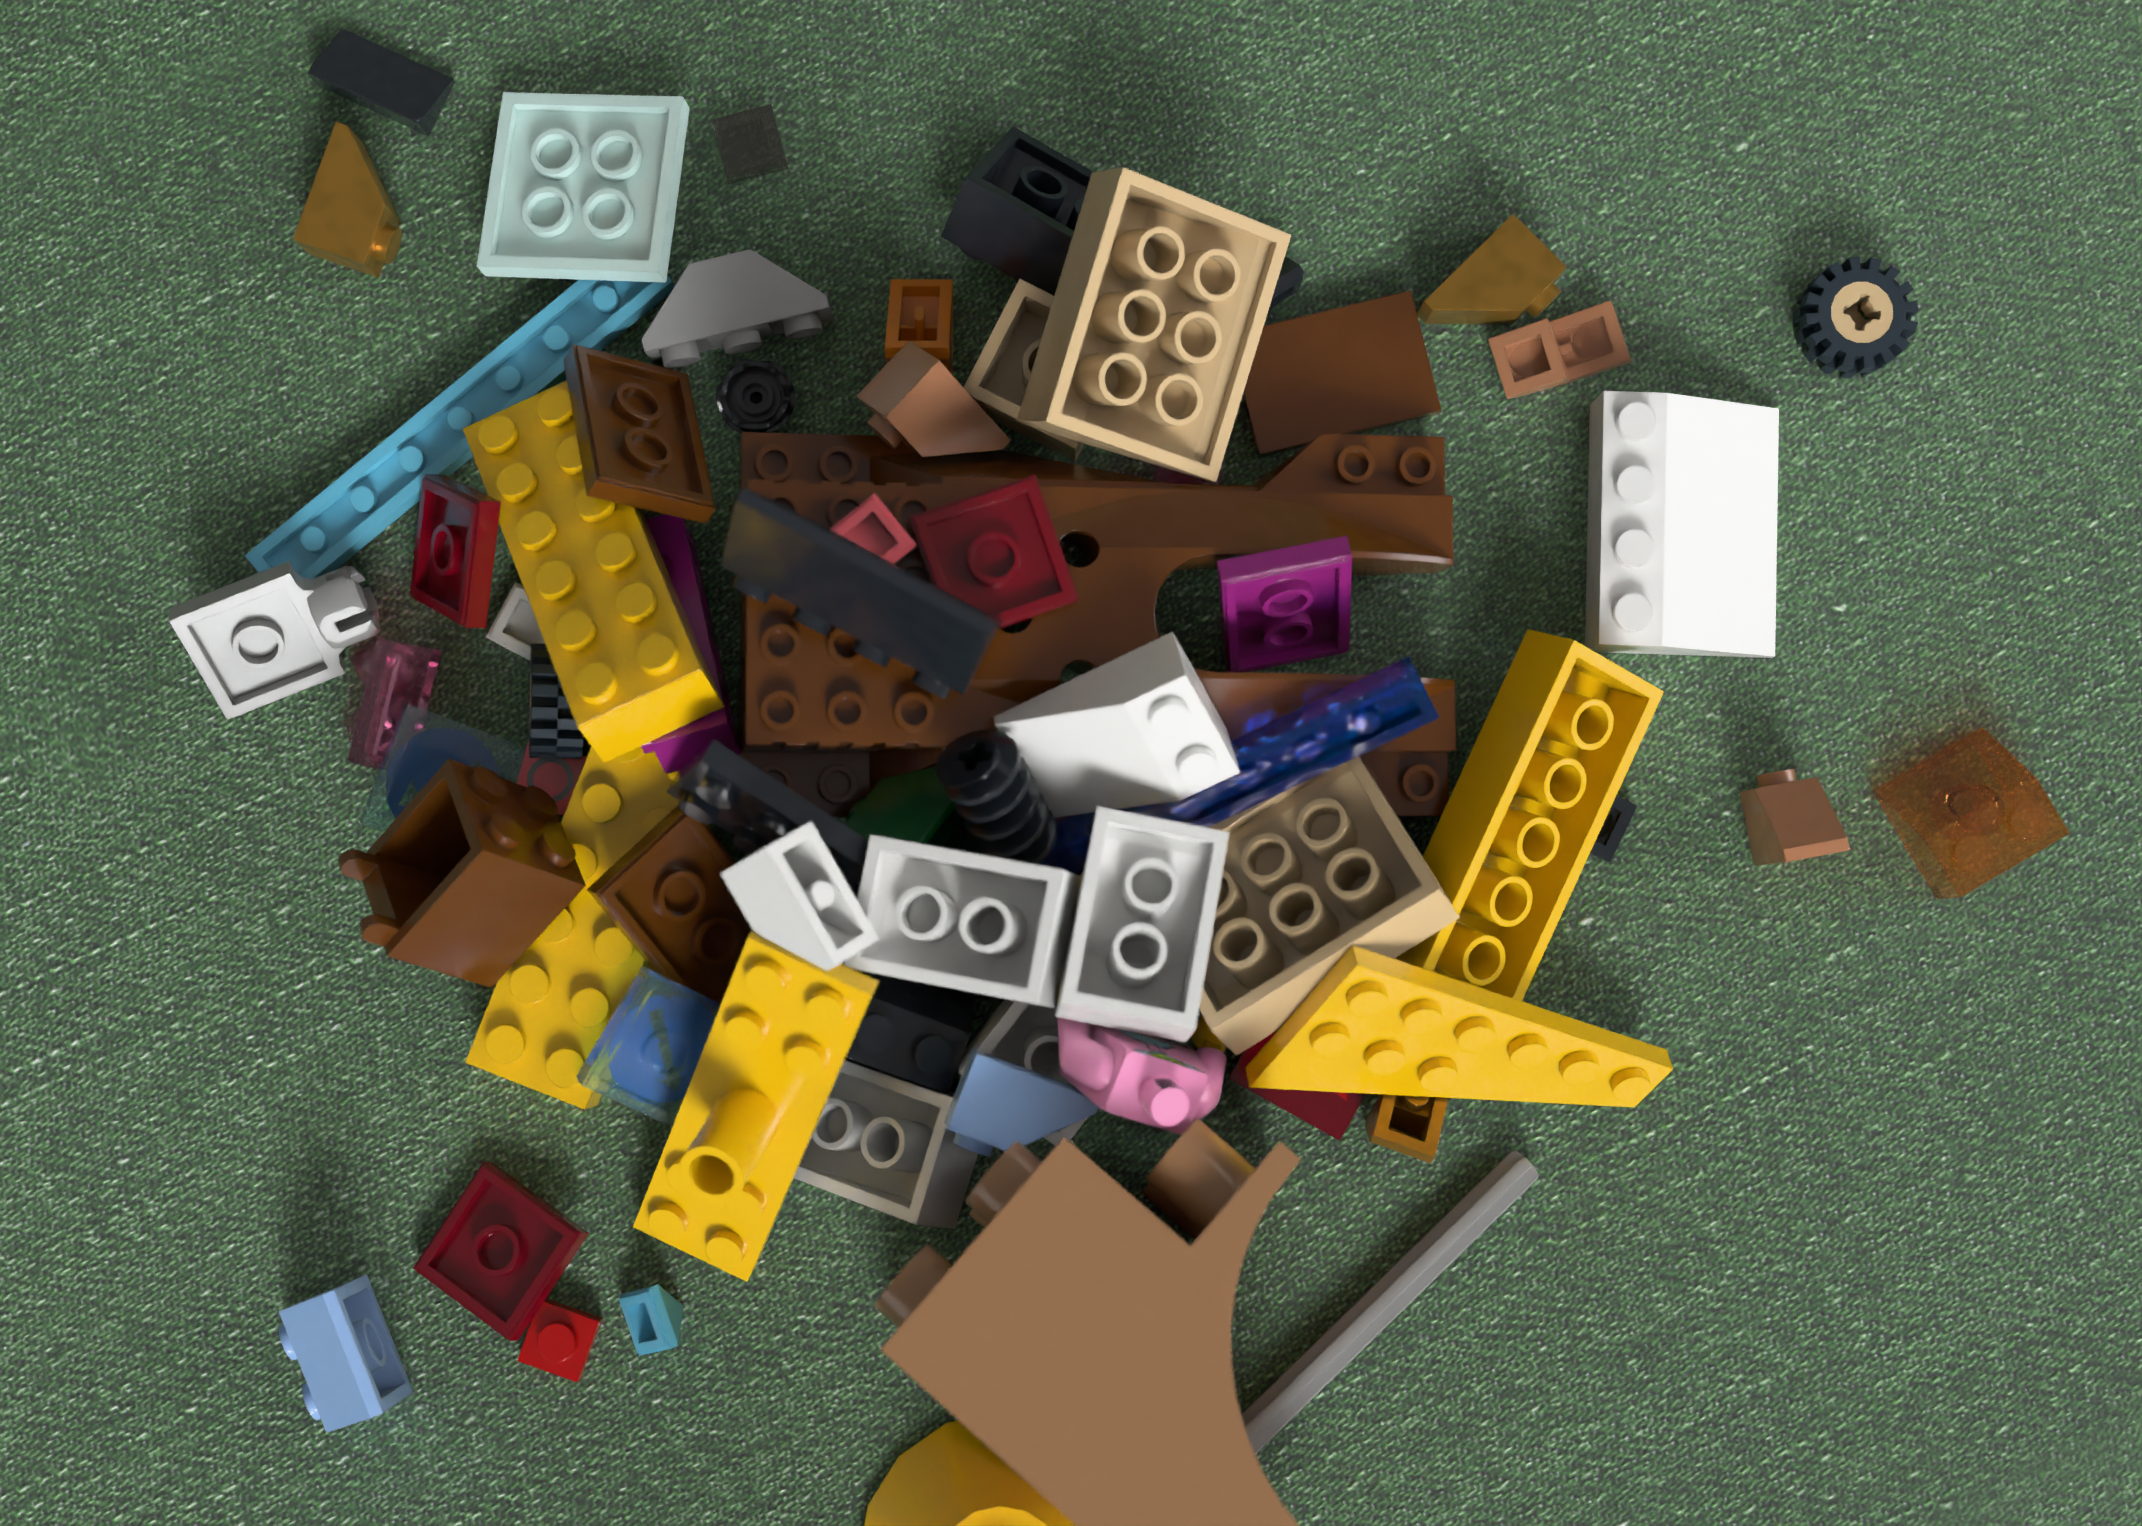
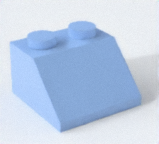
(344, 1355)

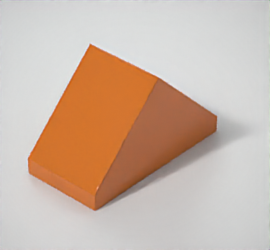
(921, 314)

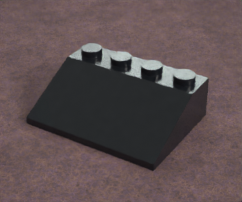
(856, 592)

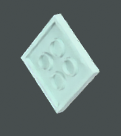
(584, 187)

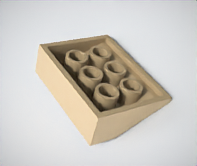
(1154, 324)
(1304, 886)

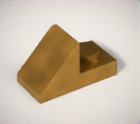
(1407, 1124)

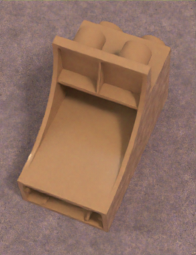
(1099, 1336)

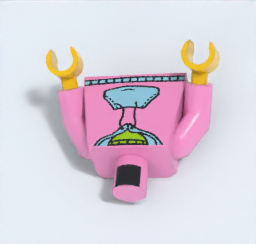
(1143, 1073)

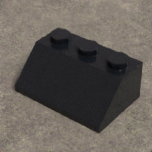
(1020, 209)
(914, 1031)

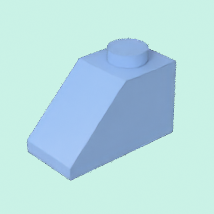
(1010, 1104)

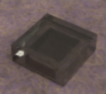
(749, 144)

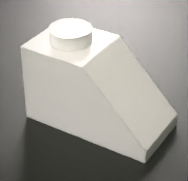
(801, 899)

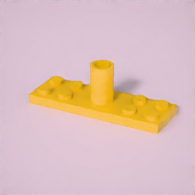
(753, 1105)

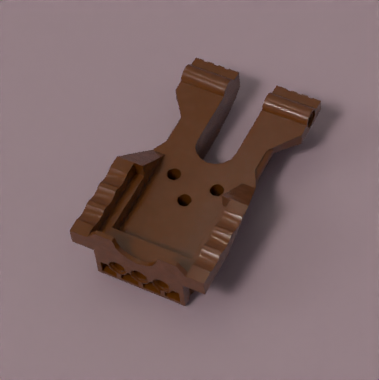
(842, 722)

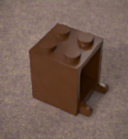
(466, 874)

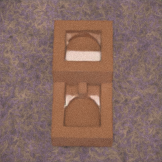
(1559, 350)

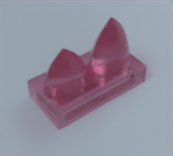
(392, 676)

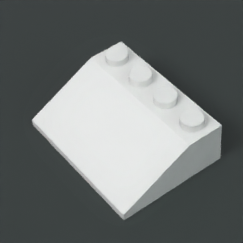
(1681, 526)

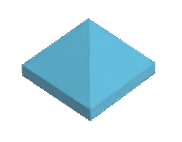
(652, 1318)

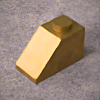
(349, 210)
(1497, 281)

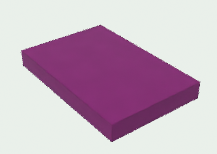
(1285, 605)

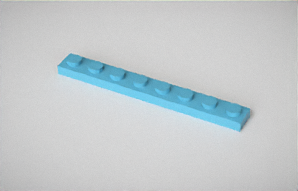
(434, 441)

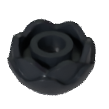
(747, 379)

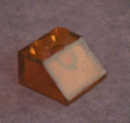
(1969, 814)

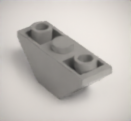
(732, 306)

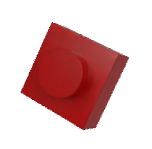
(560, 1340)

